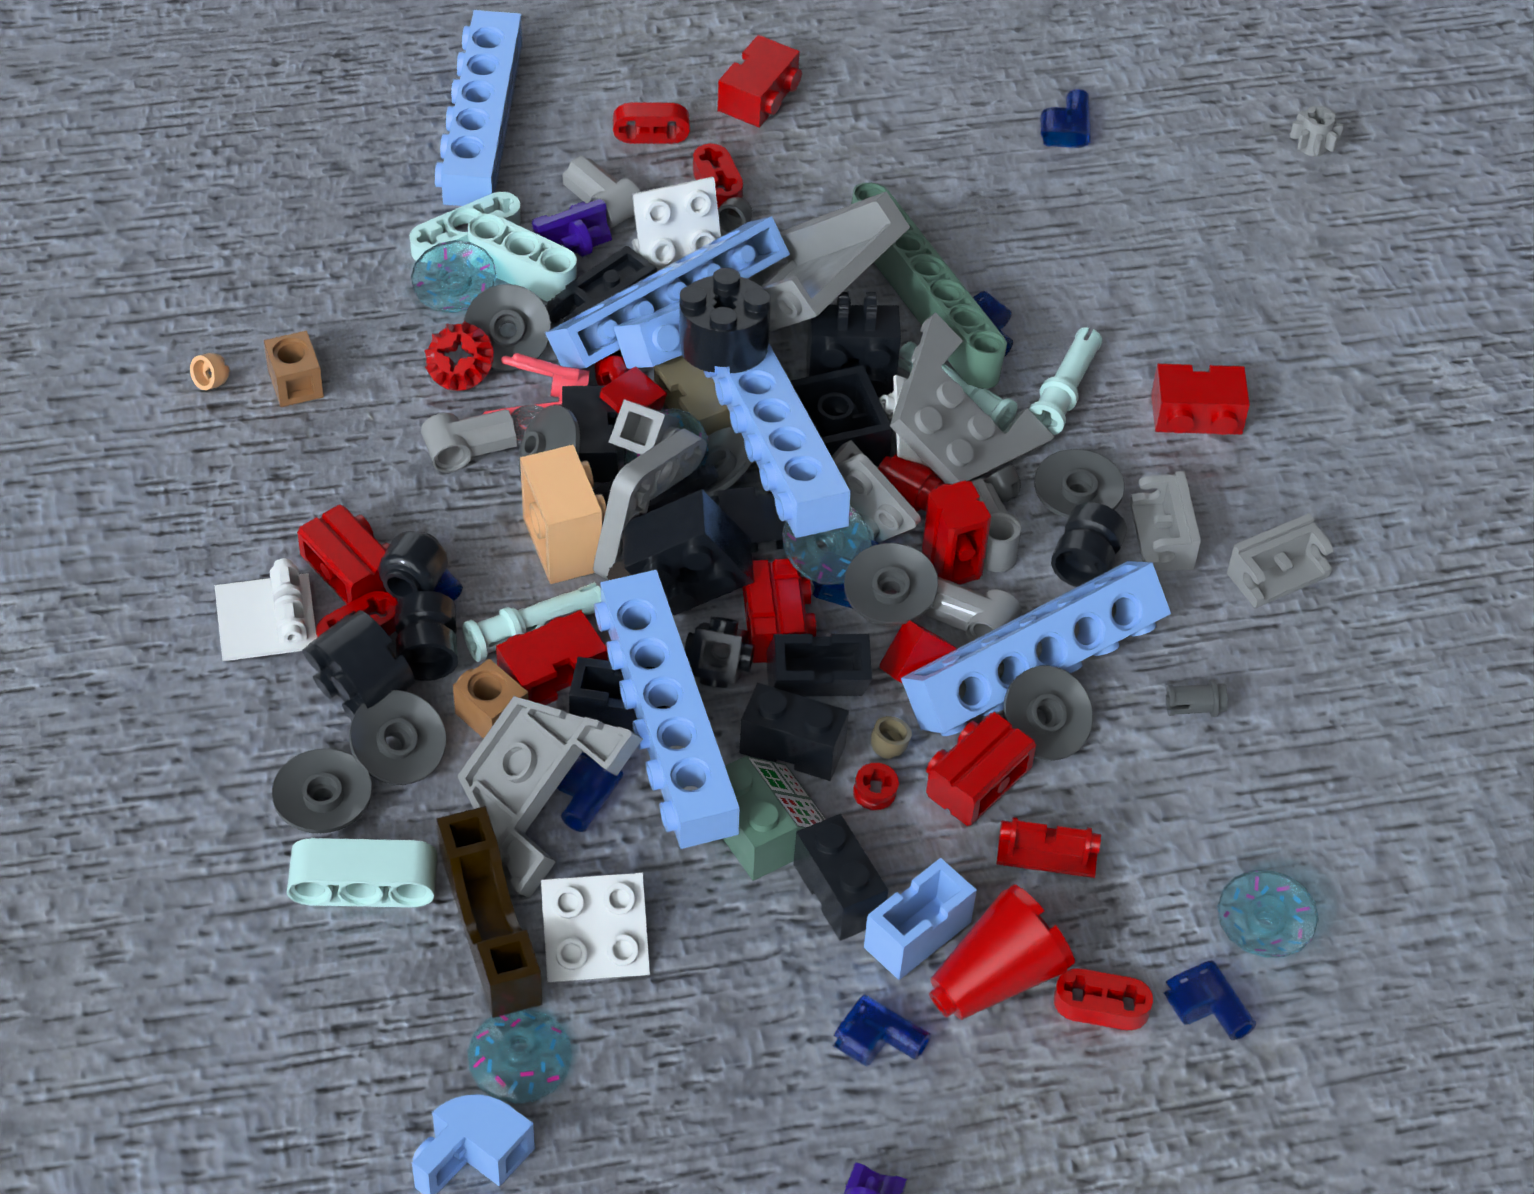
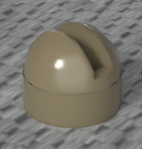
(890, 737)

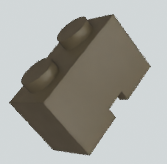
(692, 392)

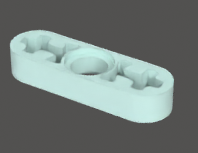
(443, 227)

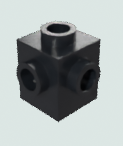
(704, 661)

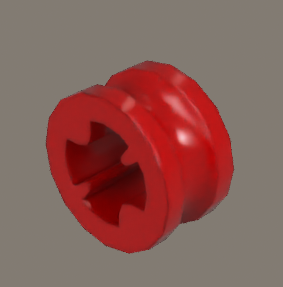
(875, 772)

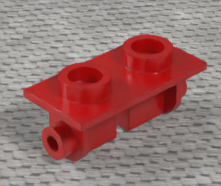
(1048, 849)

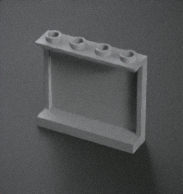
(830, 256)

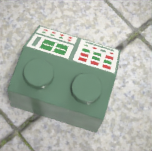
(770, 813)

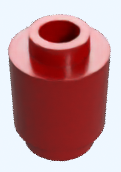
(911, 480)

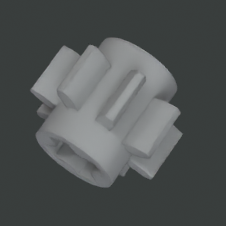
(1316, 130)

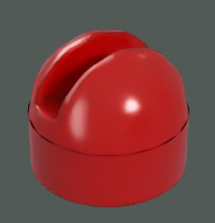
(609, 369)

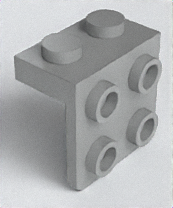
(873, 495)

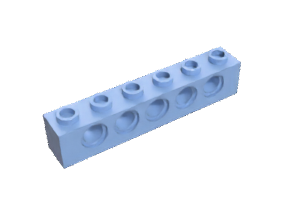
(481, 107)
(591, 333)
(785, 446)
(935, 687)
(693, 815)

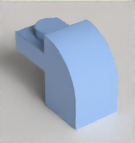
(473, 1132)

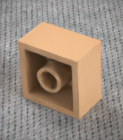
(561, 512)

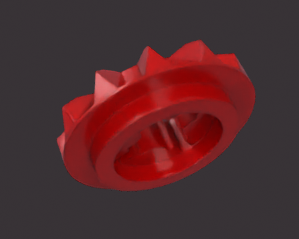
(469, 370)

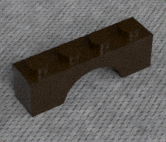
(482, 898)

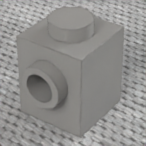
(641, 427)

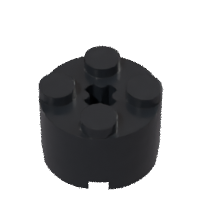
(724, 322)
(357, 663)

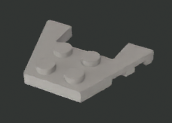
(947, 424)
(522, 767)

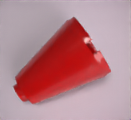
(1000, 957)

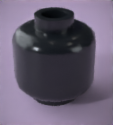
(412, 564)

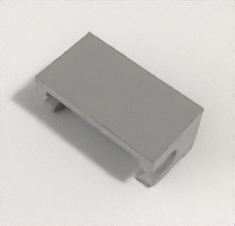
(1166, 523)
(1280, 561)

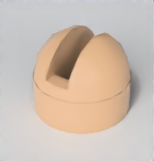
(206, 363)

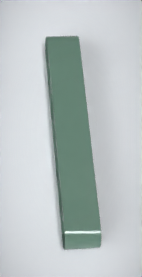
(931, 287)

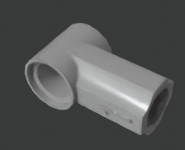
(592, 183)
(455, 441)
(1003, 532)
(972, 610)

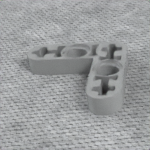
(638, 484)

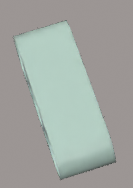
(524, 256)
(362, 872)

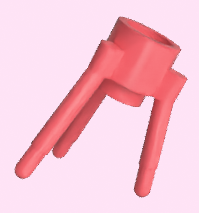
(561, 376)

